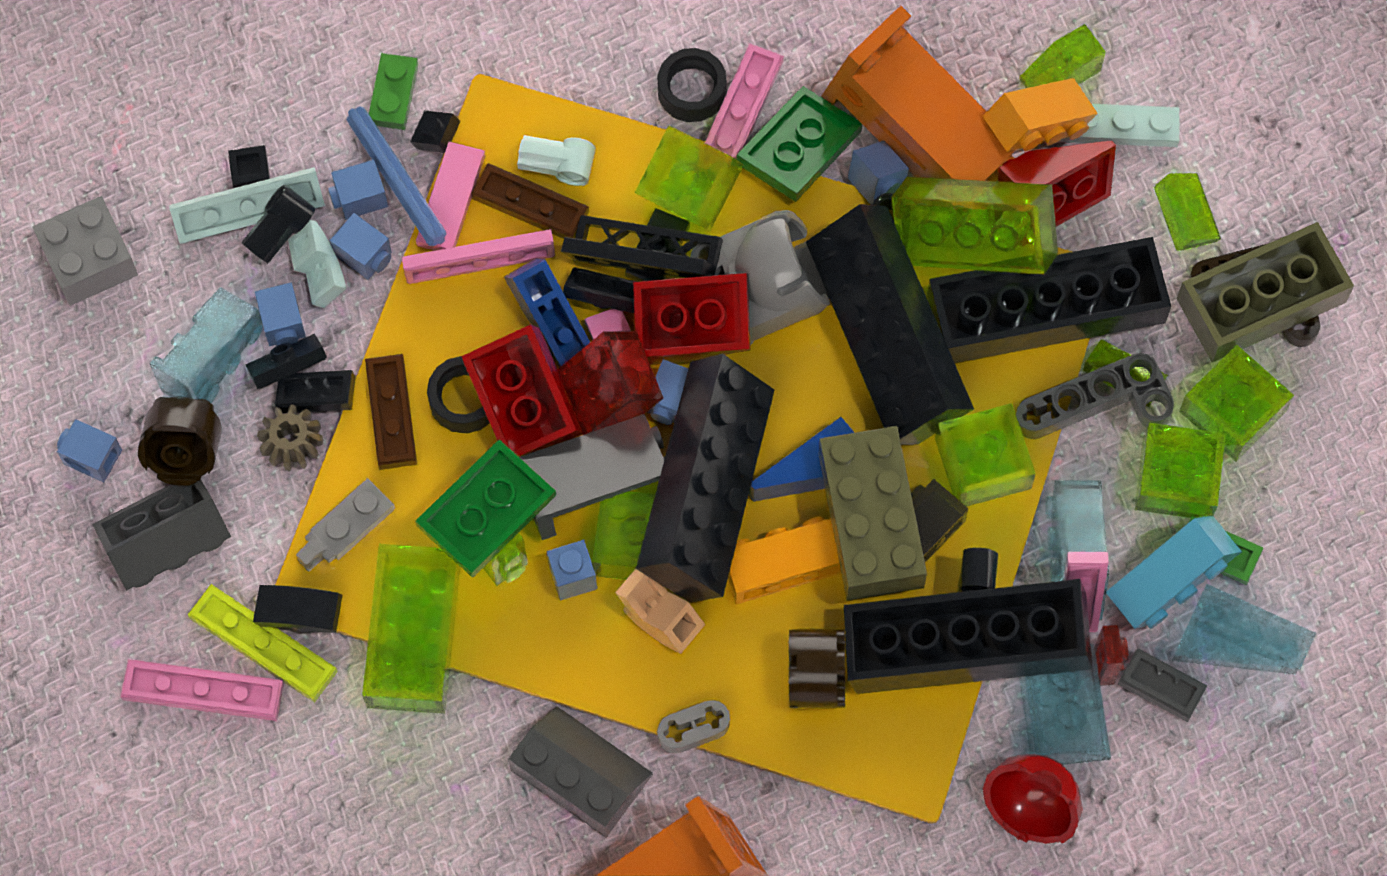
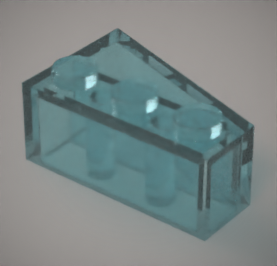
(209, 349)
(1076, 524)
(1242, 636)

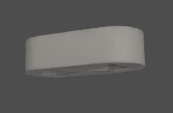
(689, 718)

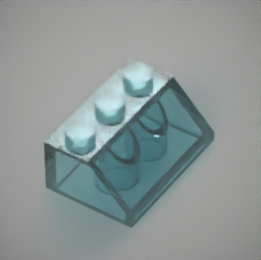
(1066, 715)

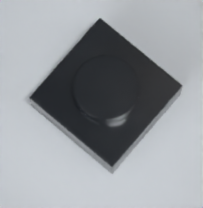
(435, 131)
(248, 165)

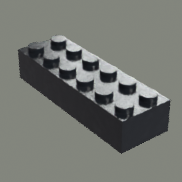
(1075, 299)
(889, 323)
(705, 479)
(967, 636)

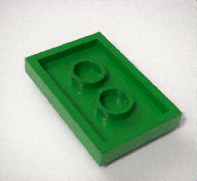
(799, 143)
(485, 508)

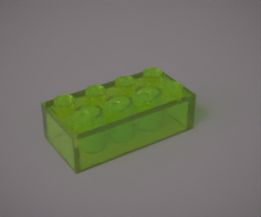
(976, 224)
(411, 629)

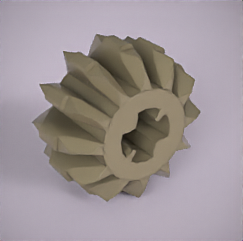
(280, 448)

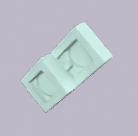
(316, 258)

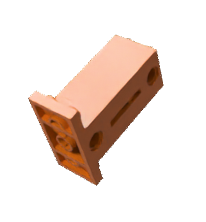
(916, 106)
(694, 845)

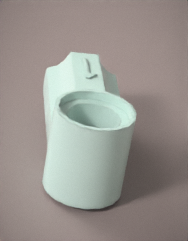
(566, 160)

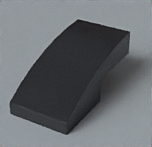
(297, 607)

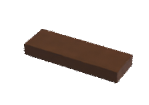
(529, 201)
(391, 411)

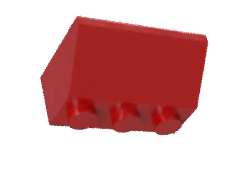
(522, 392)

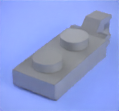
(345, 525)

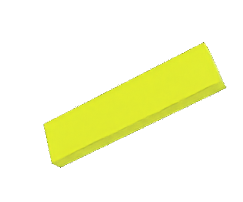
(263, 645)

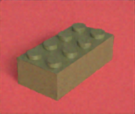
(1265, 291)
(872, 513)

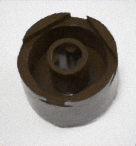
(180, 439)
(817, 668)

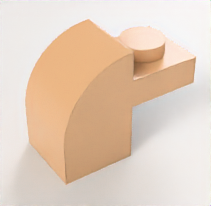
(659, 612)

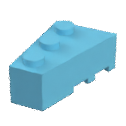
(1173, 572)

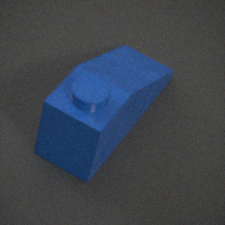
(547, 309)
(797, 471)

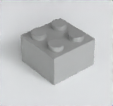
(85, 250)

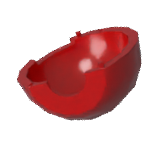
(1034, 798)

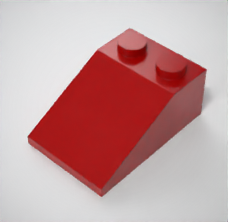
(1078, 175)
(692, 317)

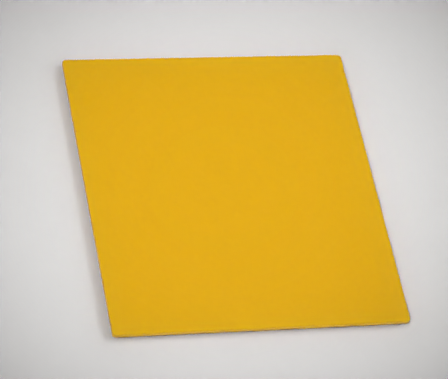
(585, 650)

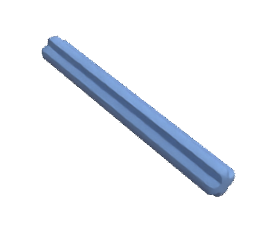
(396, 176)

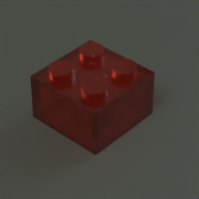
(610, 381)

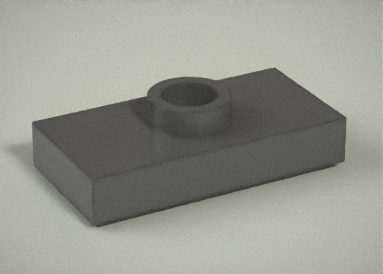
(1162, 685)

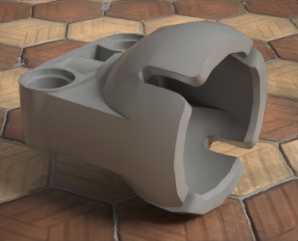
(780, 277)

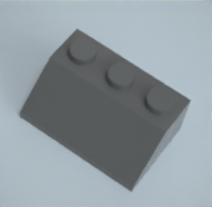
(161, 532)
(579, 770)

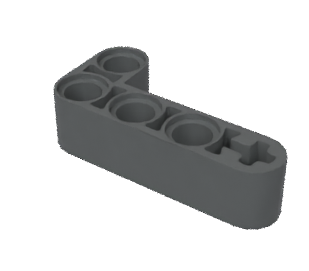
(1092, 403)

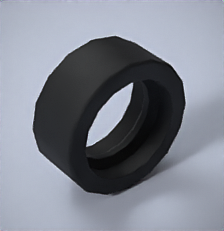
(691, 59)
(454, 422)

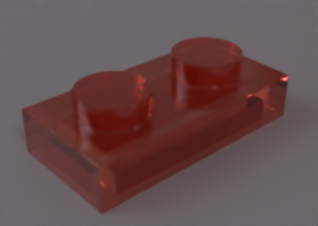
(1110, 654)

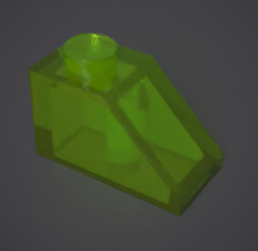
(1071, 56)

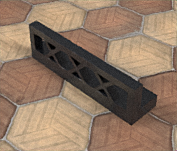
(642, 258)

